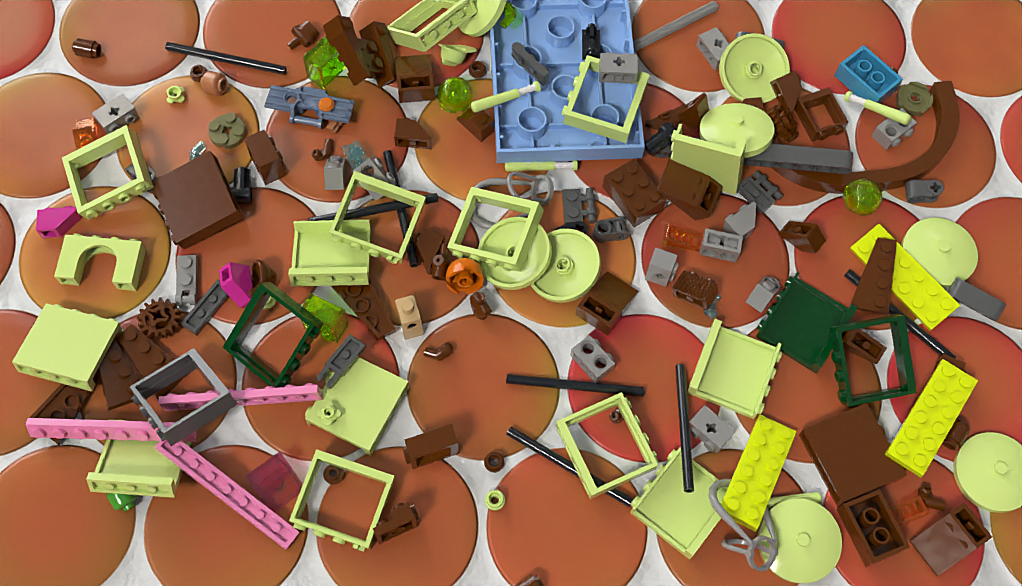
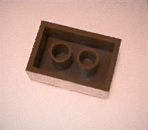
(634, 193)
(872, 528)

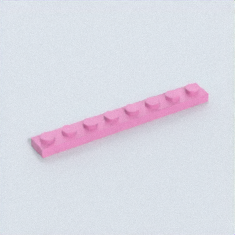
(245, 397)
(96, 429)
(229, 492)

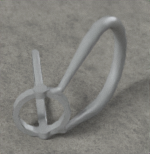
(509, 182)
(752, 544)

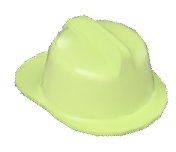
(455, 54)

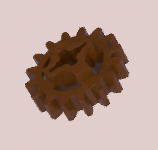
(783, 123)
(163, 325)

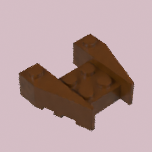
(363, 57)

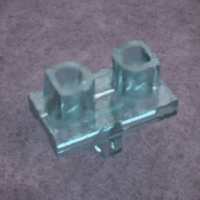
(355, 155)

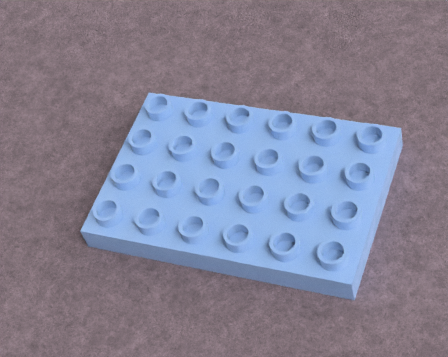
(533, 123)

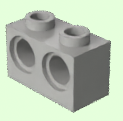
(895, 130)
(379, 173)
(721, 245)
(588, 361)

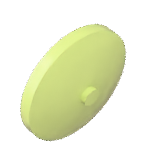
(486, 17)
(751, 65)
(738, 121)
(502, 240)
(942, 249)
(572, 267)
(990, 472)
(806, 540)

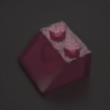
(275, 482)

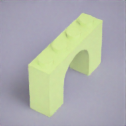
(79, 249)

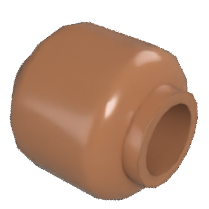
(214, 83)

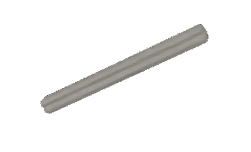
(675, 25)

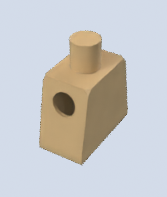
(409, 314)

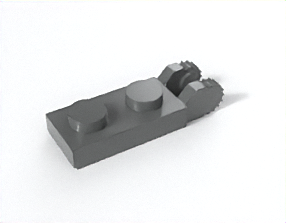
(530, 64)
(342, 360)

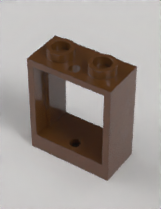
(815, 99)
(430, 446)

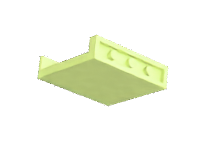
(712, 159)
(327, 263)
(66, 346)
(734, 371)
(366, 403)
(134, 469)
(673, 514)

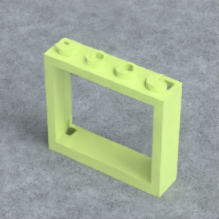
(457, 13)
(595, 125)
(96, 150)
(385, 189)
(477, 195)
(633, 424)
(356, 468)

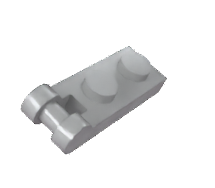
(186, 280)

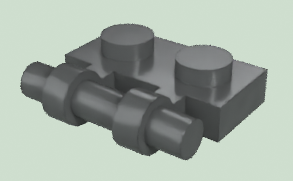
(752, 191)
(572, 205)

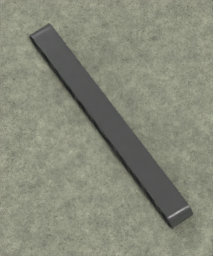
(795, 158)

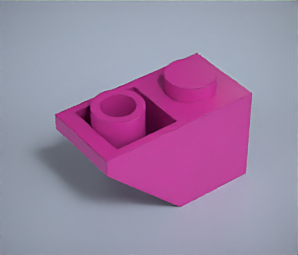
(56, 221)
(236, 282)

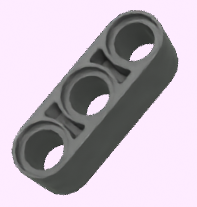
(976, 299)

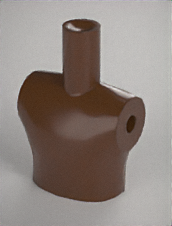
(303, 34)
(440, 264)
(479, 305)

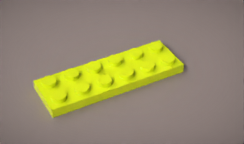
(911, 282)
(931, 418)
(757, 472)

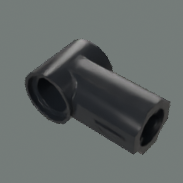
(660, 139)
(241, 186)

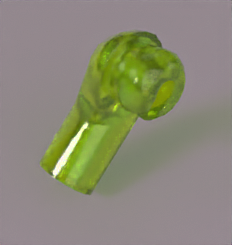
(510, 15)

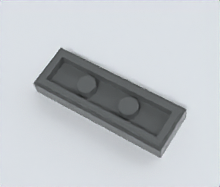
(205, 309)

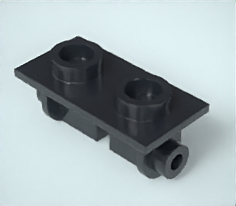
(590, 41)

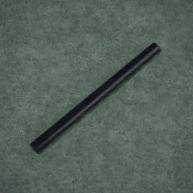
(226, 58)
(374, 209)
(402, 214)
(911, 325)
(574, 385)
(686, 455)
(564, 463)

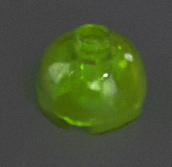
(455, 94)
(862, 197)

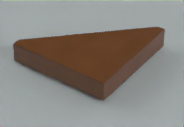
(668, 116)

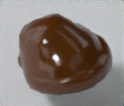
(261, 273)

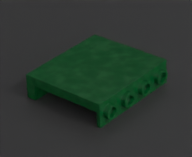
(803, 322)

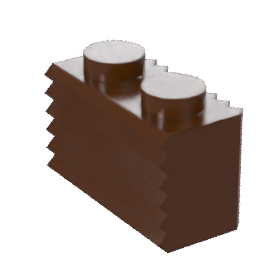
(695, 289)

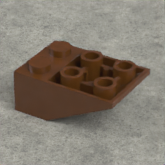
(414, 78)
(689, 190)
(606, 302)
(951, 539)

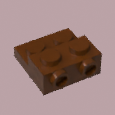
(402, 520)

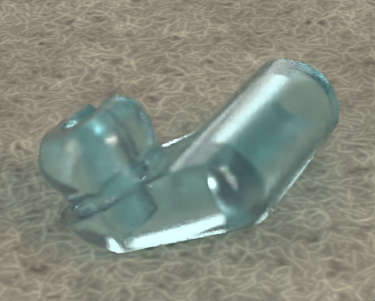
(196, 150)
(711, 313)

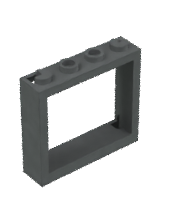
(167, 375)

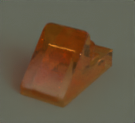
(85, 132)

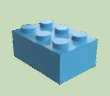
(868, 76)

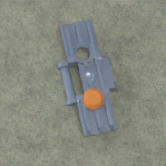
(311, 99)

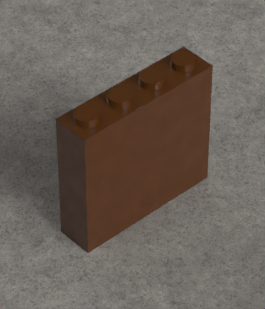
(196, 200)
(851, 454)

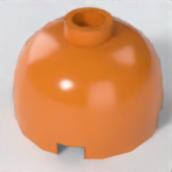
(464, 275)

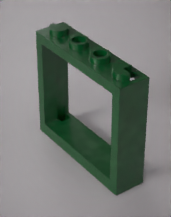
(245, 323)
(902, 357)

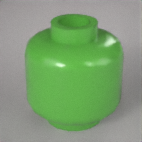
(121, 501)

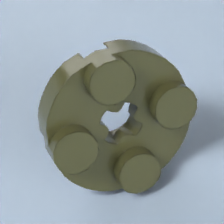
(913, 107)
(224, 122)

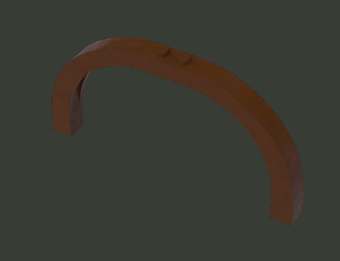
(947, 122)

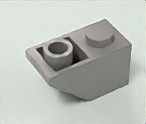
(335, 173)
(742, 222)
(764, 293)

